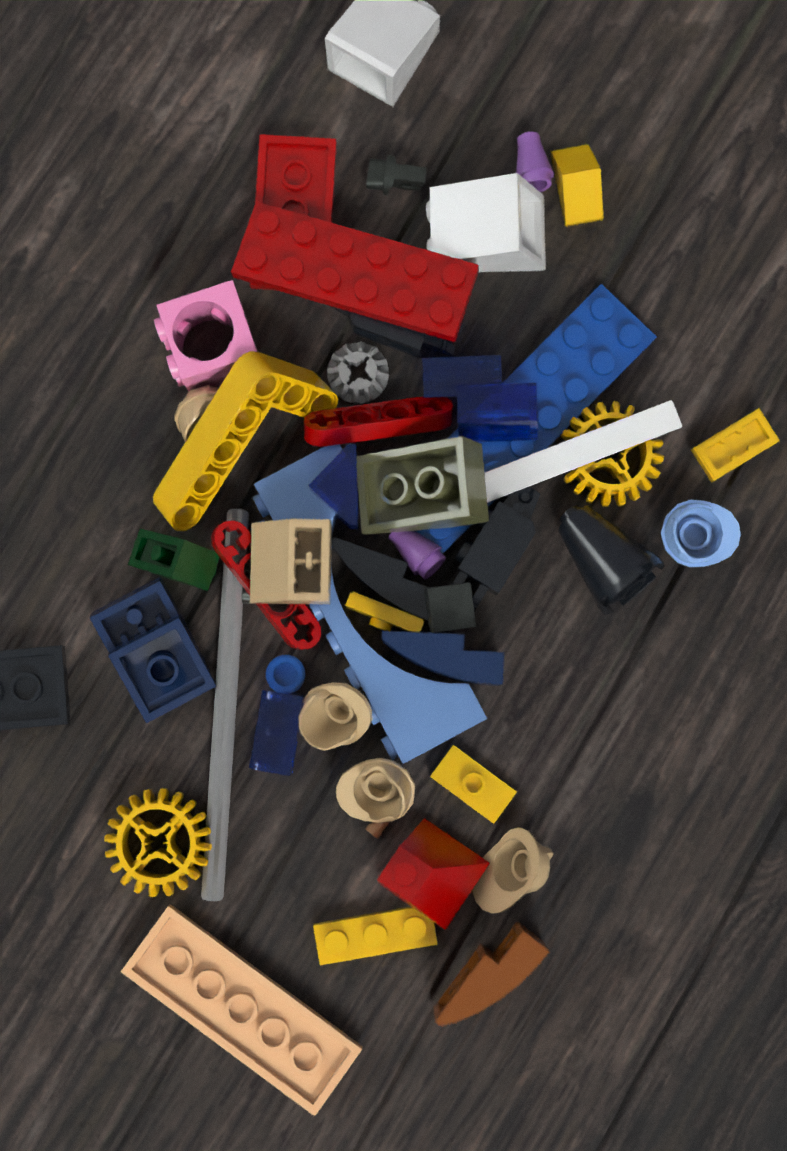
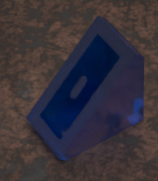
(339, 486)

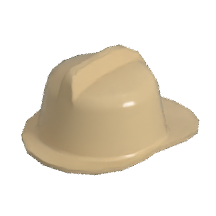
(515, 868)

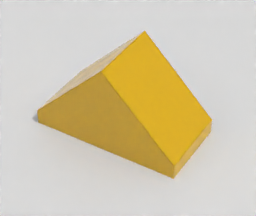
(578, 184)

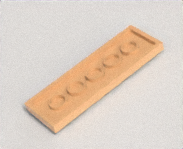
(242, 1009)

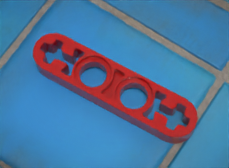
(377, 420)
(287, 630)

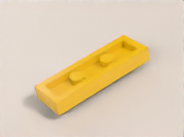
(373, 935)

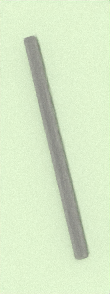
(224, 721)

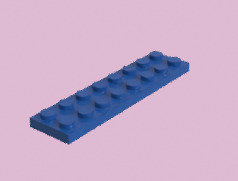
(569, 376)

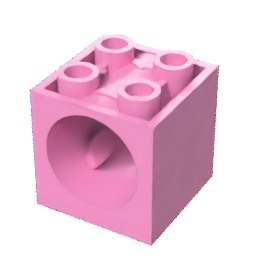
(183, 313)

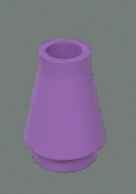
(533, 162)
(419, 552)

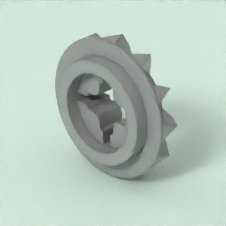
(359, 390)

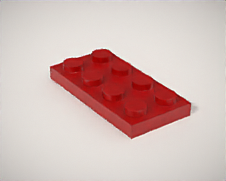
(297, 176)

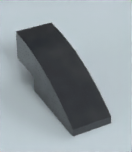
(383, 577)

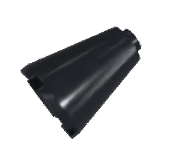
(607, 557)

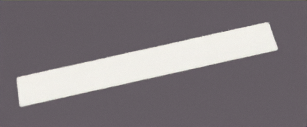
(581, 450)

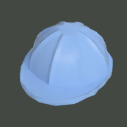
(700, 533)

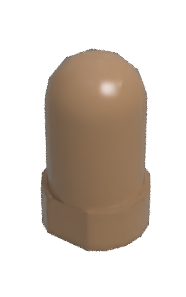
(376, 828)

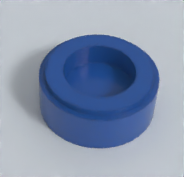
(285, 674)

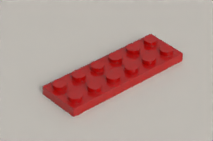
(355, 271)

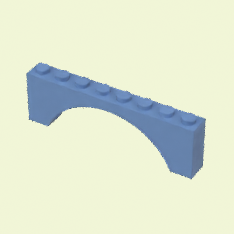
(410, 708)

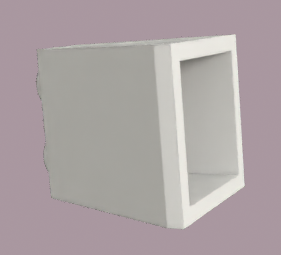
(381, 44)
(489, 223)

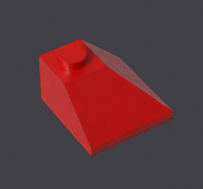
(433, 873)

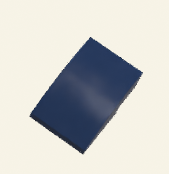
(152, 649)
(445, 656)

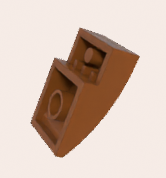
(490, 975)

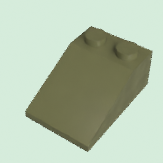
(422, 487)

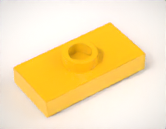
(735, 445)
(383, 615)
(473, 784)

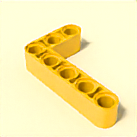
(228, 426)

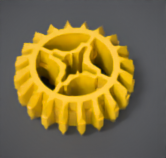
(616, 469)
(144, 830)

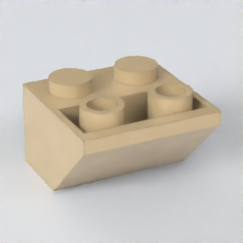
(291, 562)

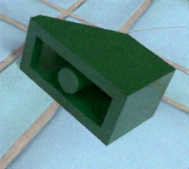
(174, 559)

